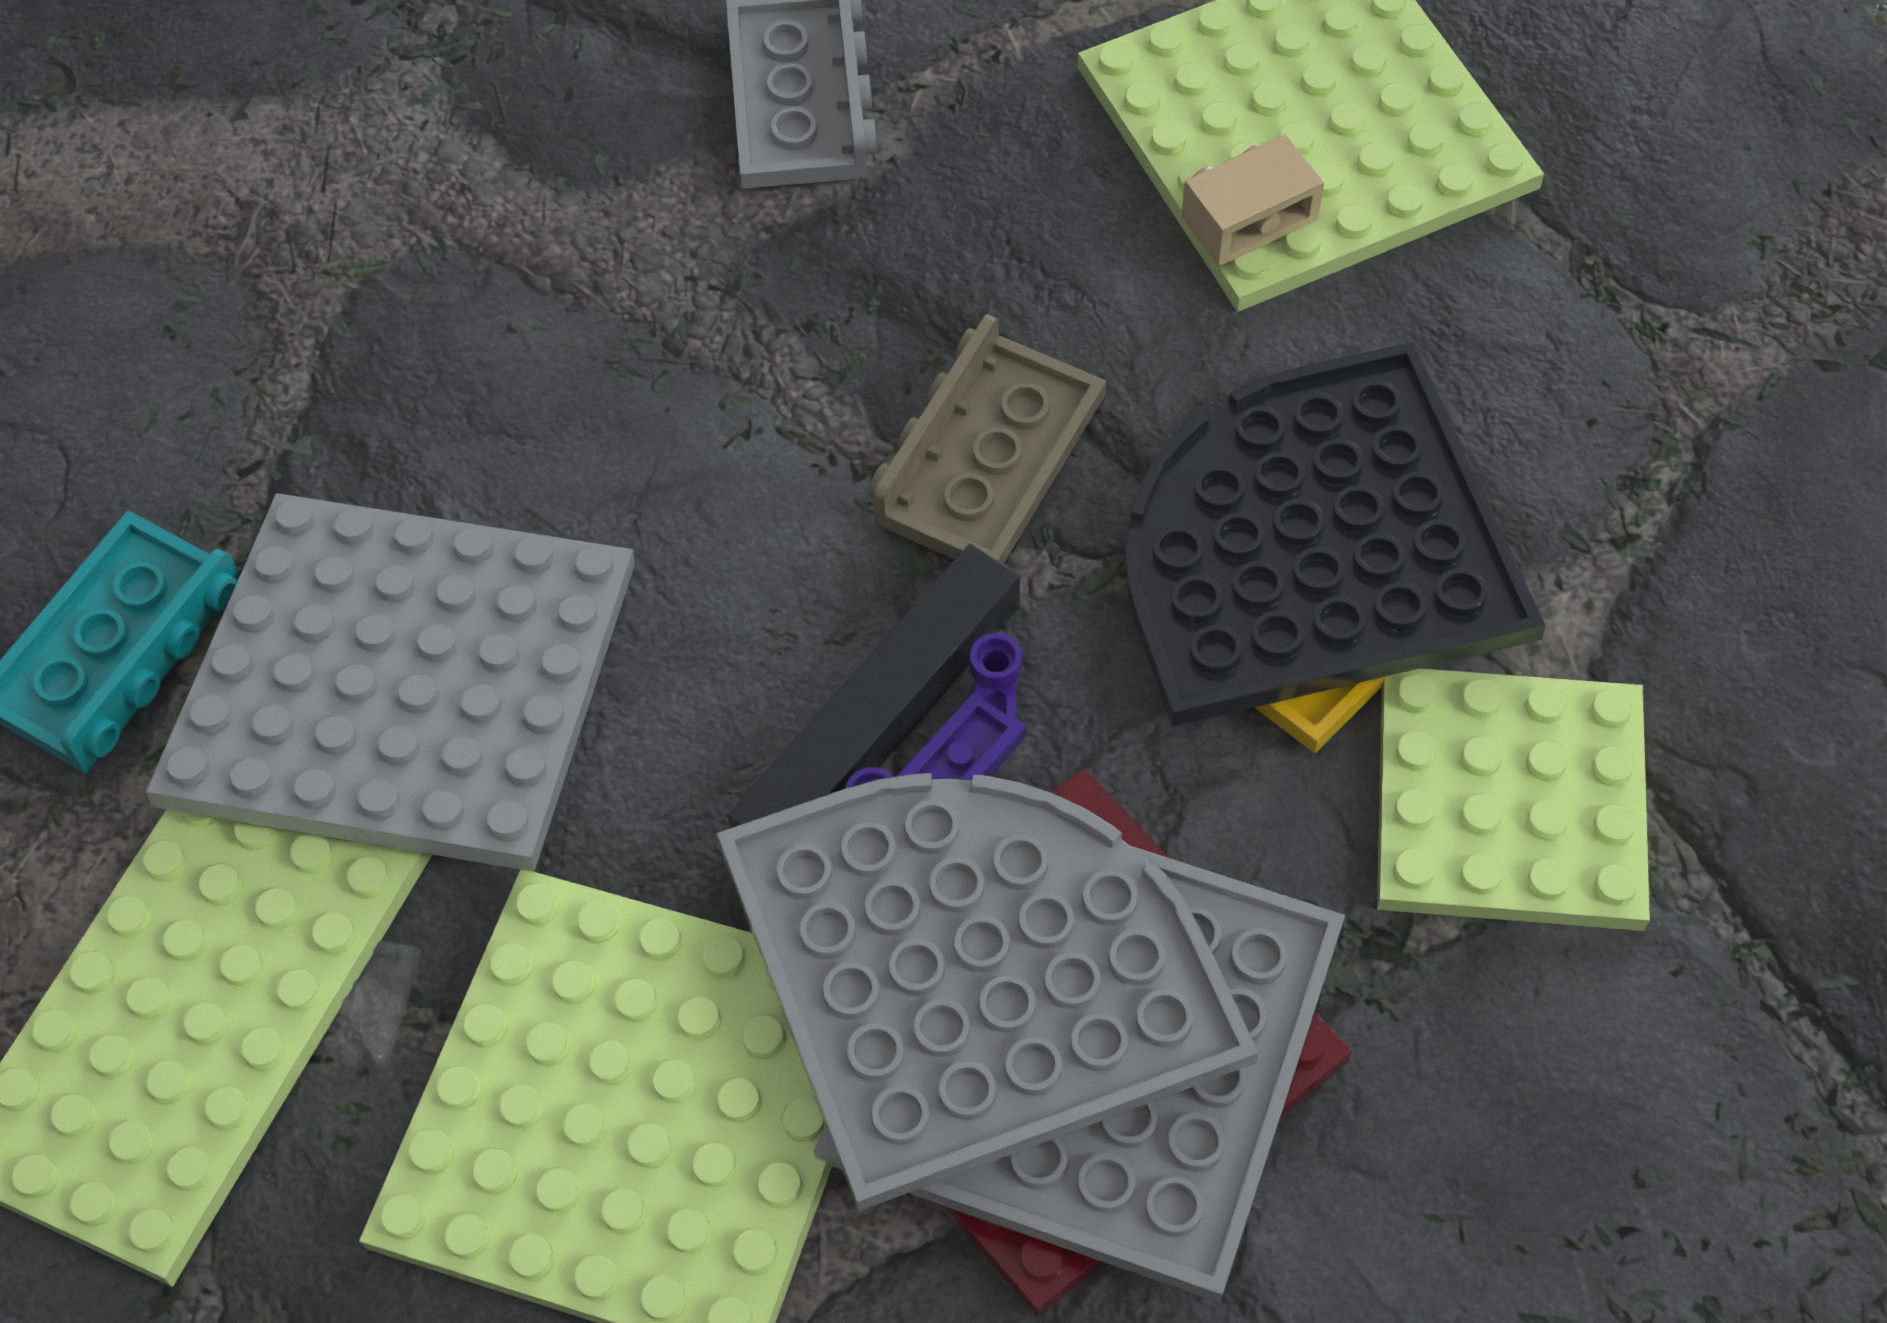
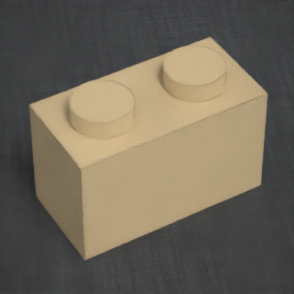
(1251, 199)

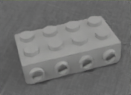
(799, 91)

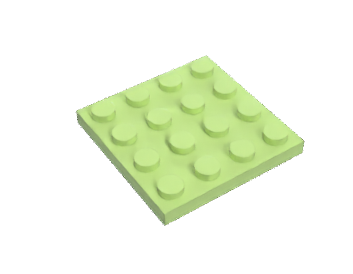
(1513, 799)

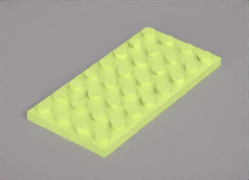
(185, 1029)

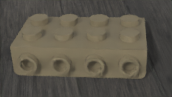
(984, 446)

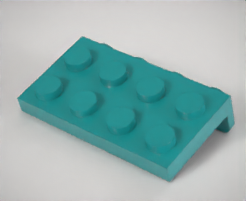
(110, 639)

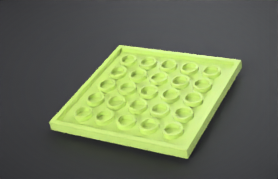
(1355, 89)
(612, 1120)

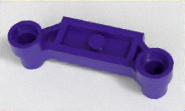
(981, 729)

